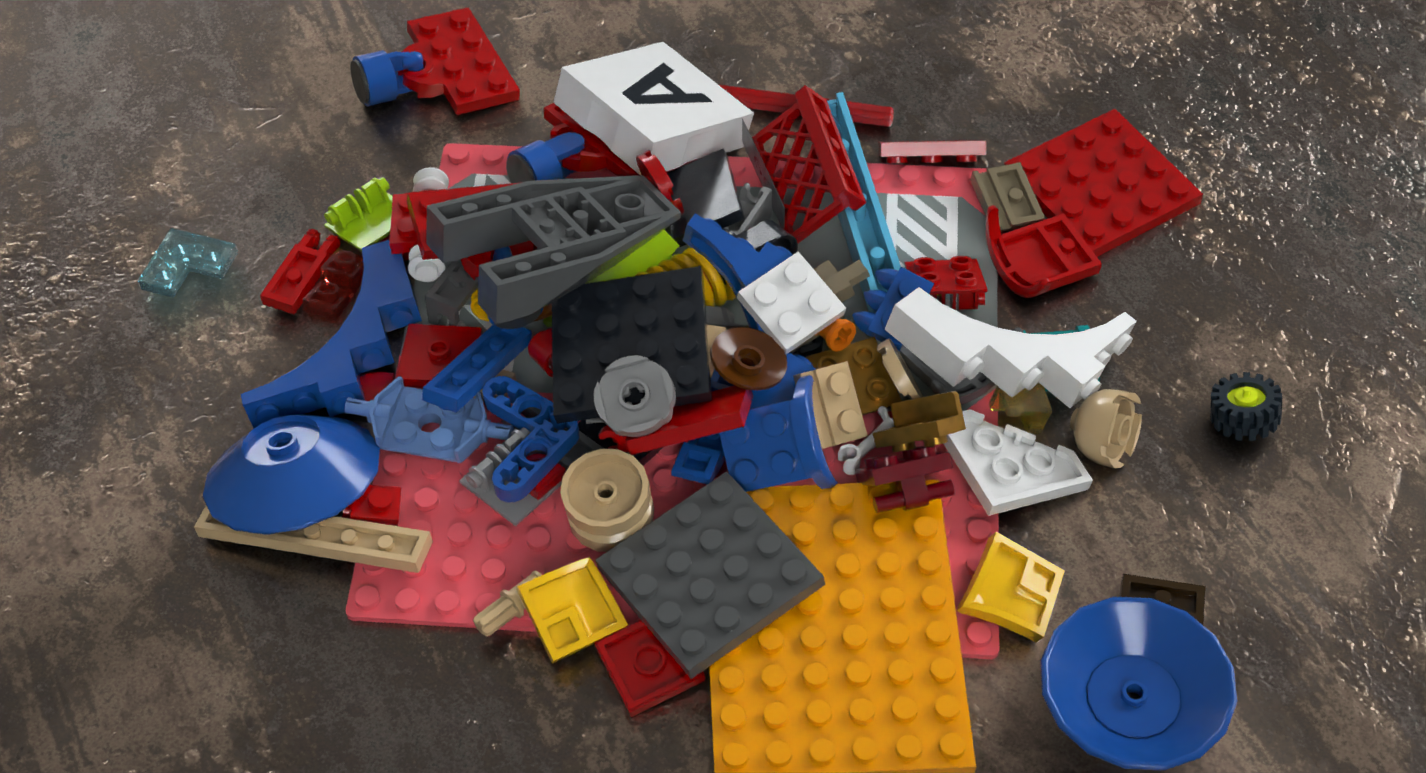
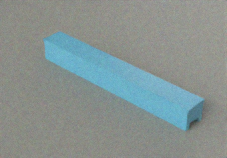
(865, 228)

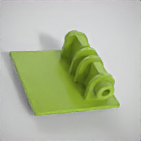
(362, 219)

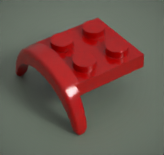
(1039, 254)

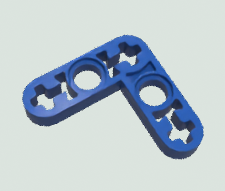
(540, 438)

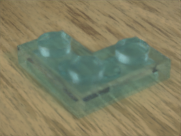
(184, 253)

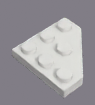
(1011, 468)

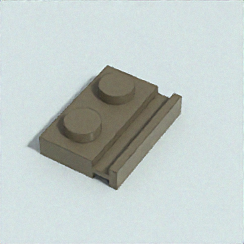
(1010, 193)

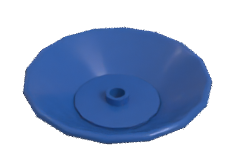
(291, 474)
(1143, 650)

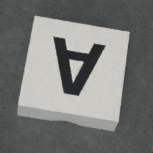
(654, 104)

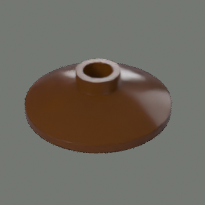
(748, 358)

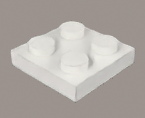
(791, 302)

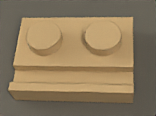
(835, 405)

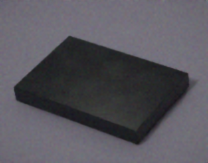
(707, 190)

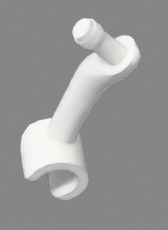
(852, 454)

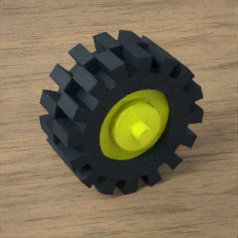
(1246, 406)

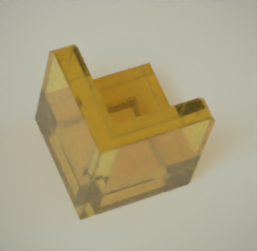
(1029, 405)

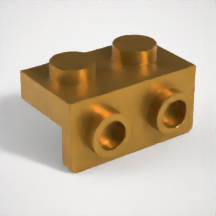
(922, 419)

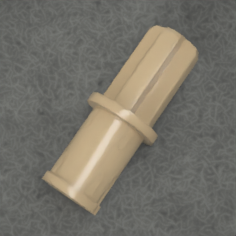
(502, 610)

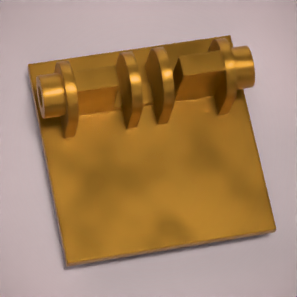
(868, 372)

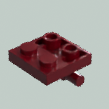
(909, 478)

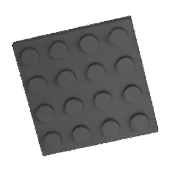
(709, 574)

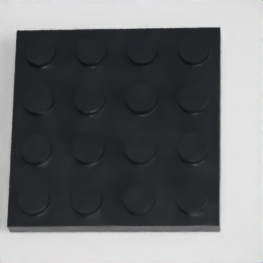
(630, 316)

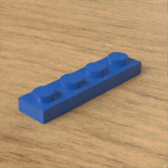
(475, 366)

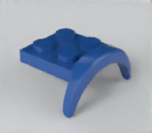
(778, 444)

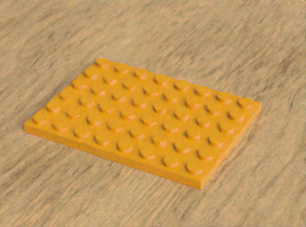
(862, 666)

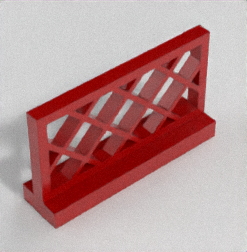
(826, 152)

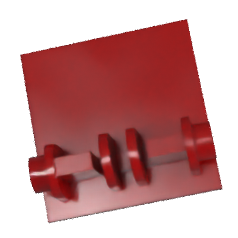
(953, 277)

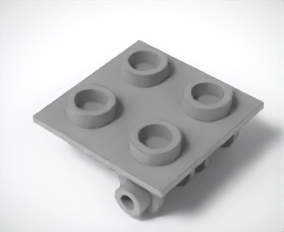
(480, 481)

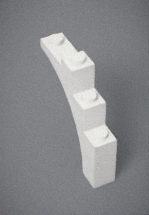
(1011, 359)

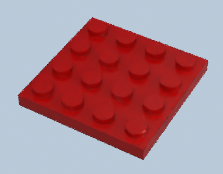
(1107, 181)

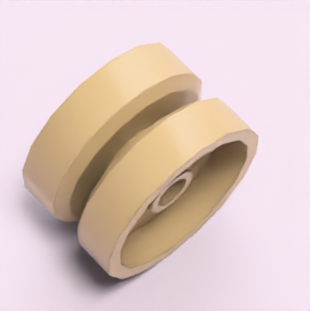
(606, 498)

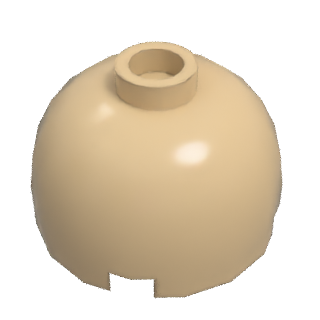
(1107, 426)

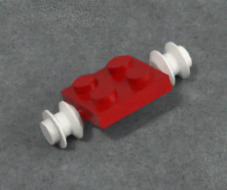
(402, 231)

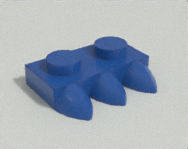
(899, 285)

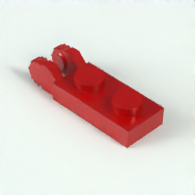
(298, 272)

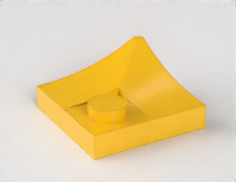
(1012, 588)
(571, 608)

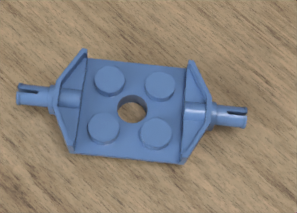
(401, 413)

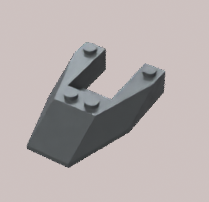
(574, 223)

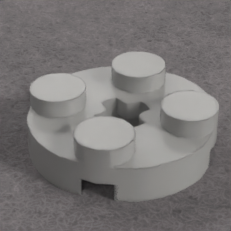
(654, 408)

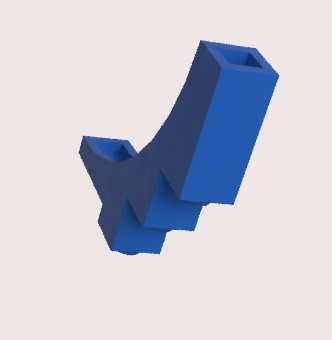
(740, 267)
(358, 346)

